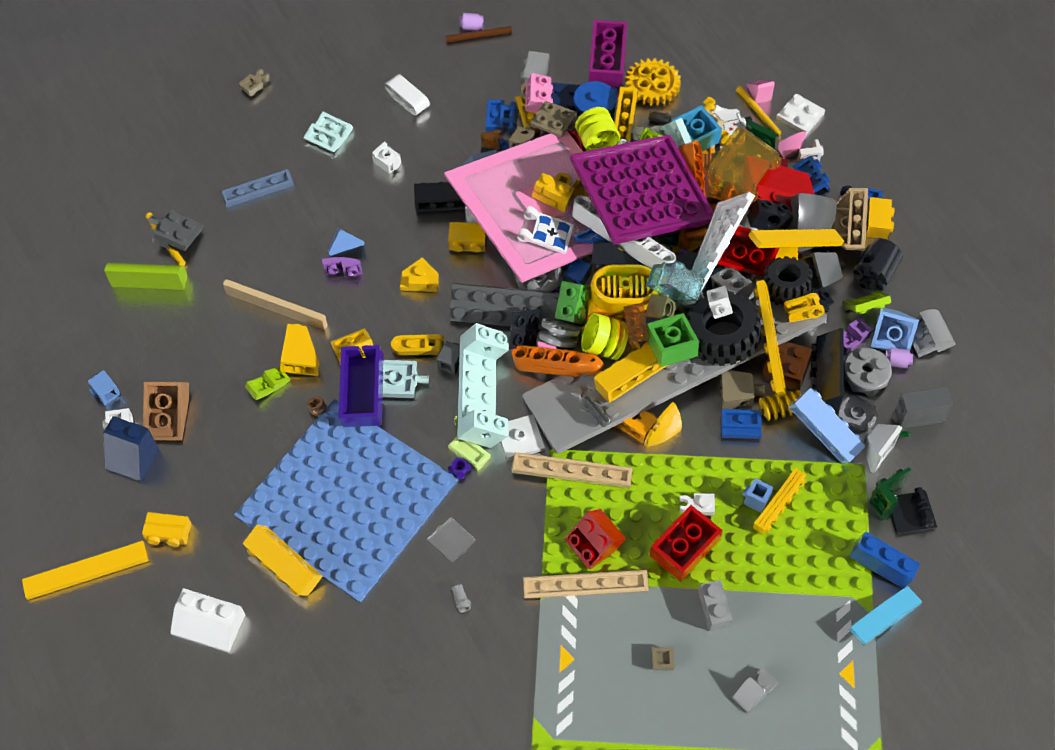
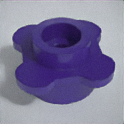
(459, 462)

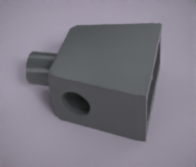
(825, 268)

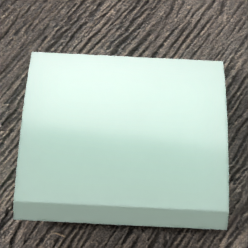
(677, 131)
(328, 132)

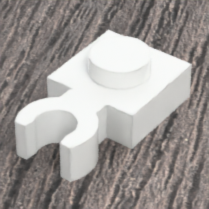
(703, 502)

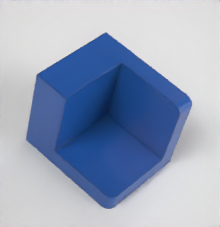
(579, 271)

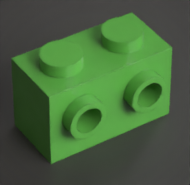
(572, 302)

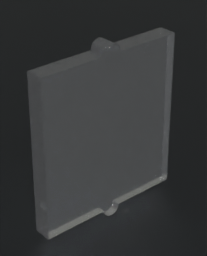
(451, 539)

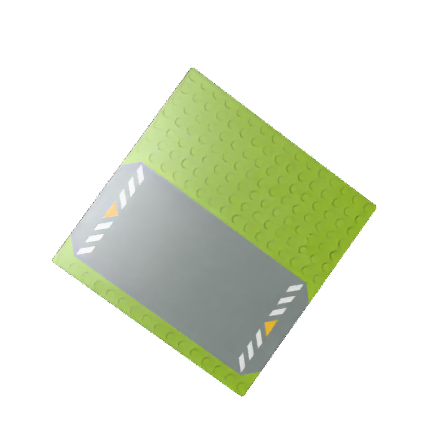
(787, 601)

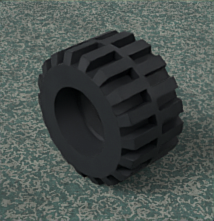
(787, 270)

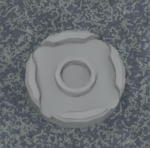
(858, 413)

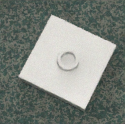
(522, 437)

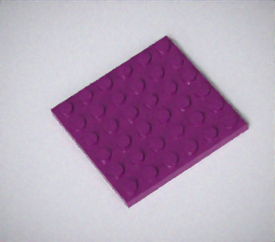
(642, 189)

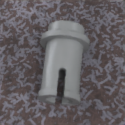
(460, 598)

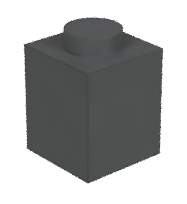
(449, 357)

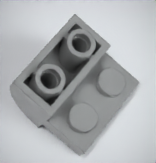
(931, 333)

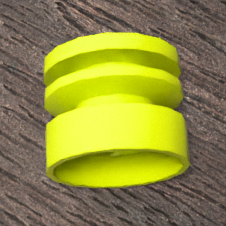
(597, 129)
(604, 337)

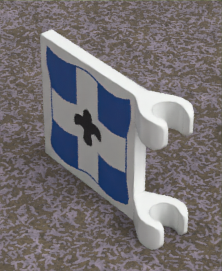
(547, 232)

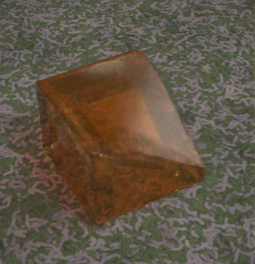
(491, 139)

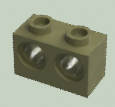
(662, 307)

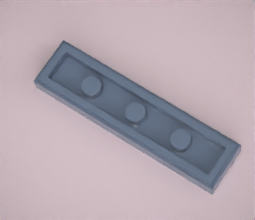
(257, 188)

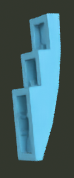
(885, 615)

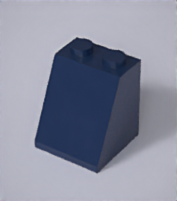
(128, 449)

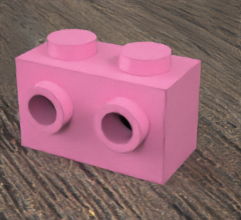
(537, 91)

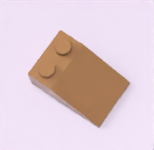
(165, 409)

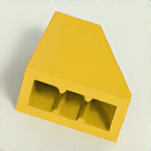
(298, 352)

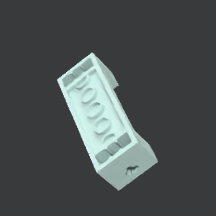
(477, 386)

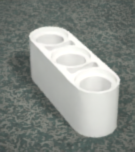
(407, 94)

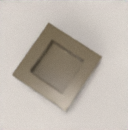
(662, 659)

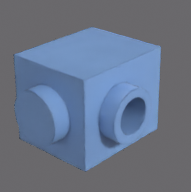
(103, 387)
(757, 495)

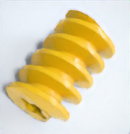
(776, 404)

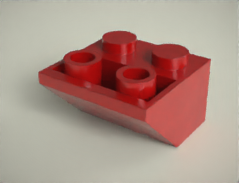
(594, 538)

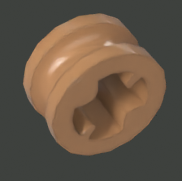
(316, 405)

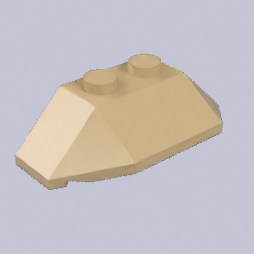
(852, 218)

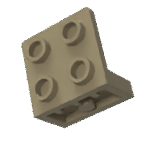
(554, 119)

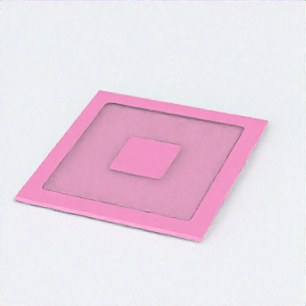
(501, 190)

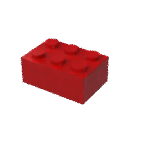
(744, 254)
(685, 543)

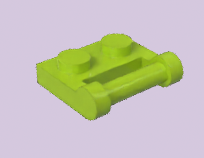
(860, 305)

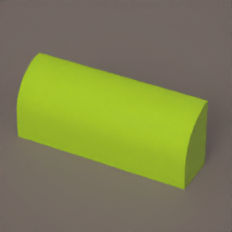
(146, 275)

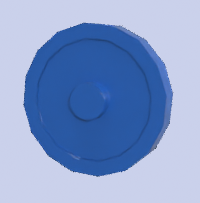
(594, 95)

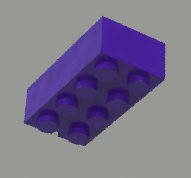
(361, 386)

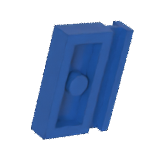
(741, 423)

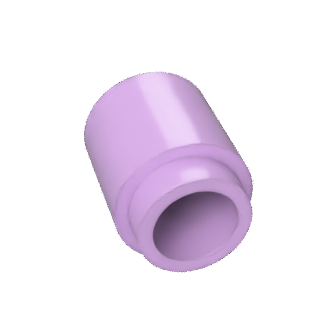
(471, 21)
(899, 357)

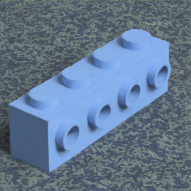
(827, 426)

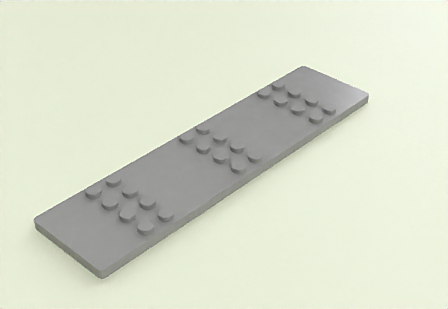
(567, 422)

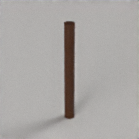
(477, 34)

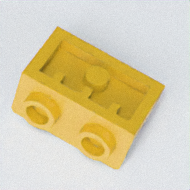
(358, 338)

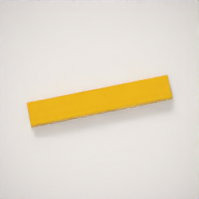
(795, 238)
(85, 570)

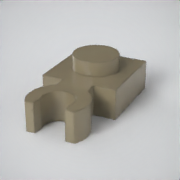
(252, 84)

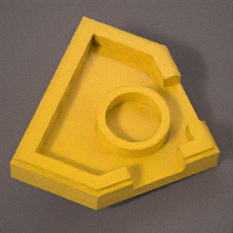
(419, 277)

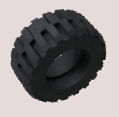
(728, 347)

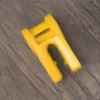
(803, 308)

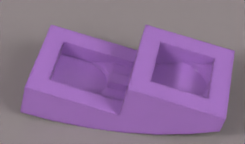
(856, 333)

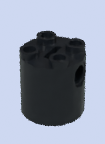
(877, 264)

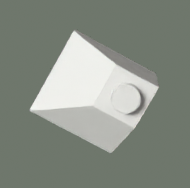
(880, 443)

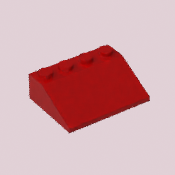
(782, 184)

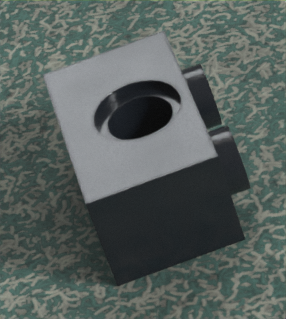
(769, 215)

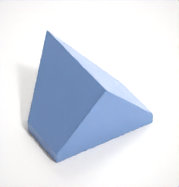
(343, 241)

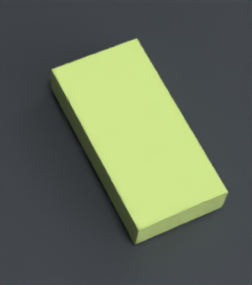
(470, 452)

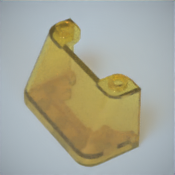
(740, 166)

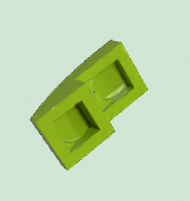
(267, 384)

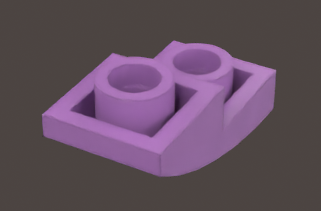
(349, 266)

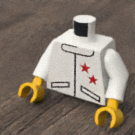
(731, 117)

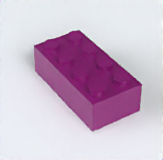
(608, 52)

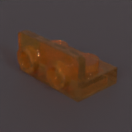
(636, 325)

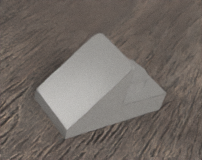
(755, 689)

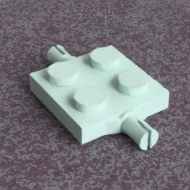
(401, 378)

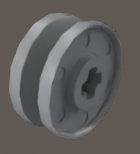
(559, 332)

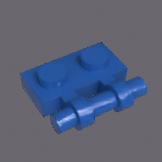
(495, 115)

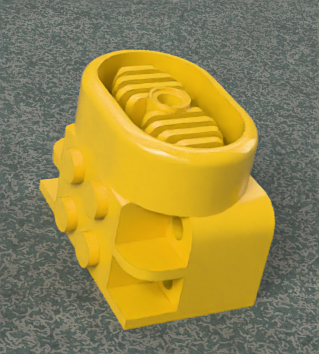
(618, 287)

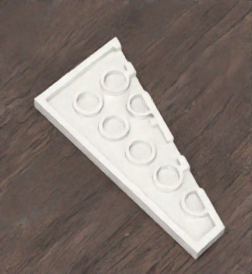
(719, 233)

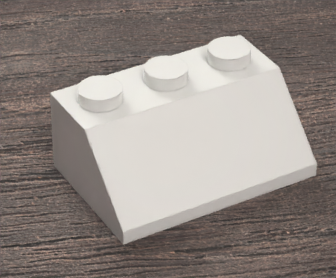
(206, 620)

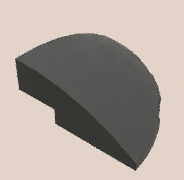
(812, 212)

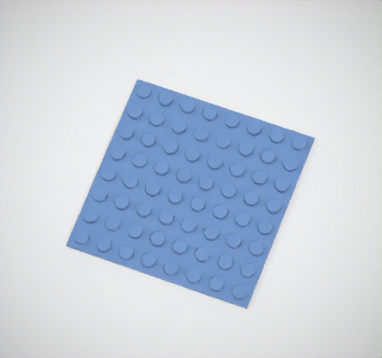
(348, 500)

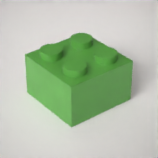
(672, 340)

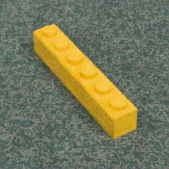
(778, 503)

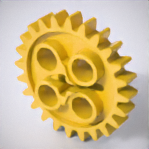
(654, 81)

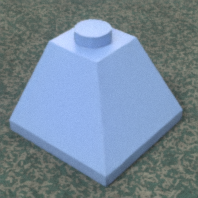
(893, 330)

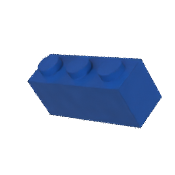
(884, 560)

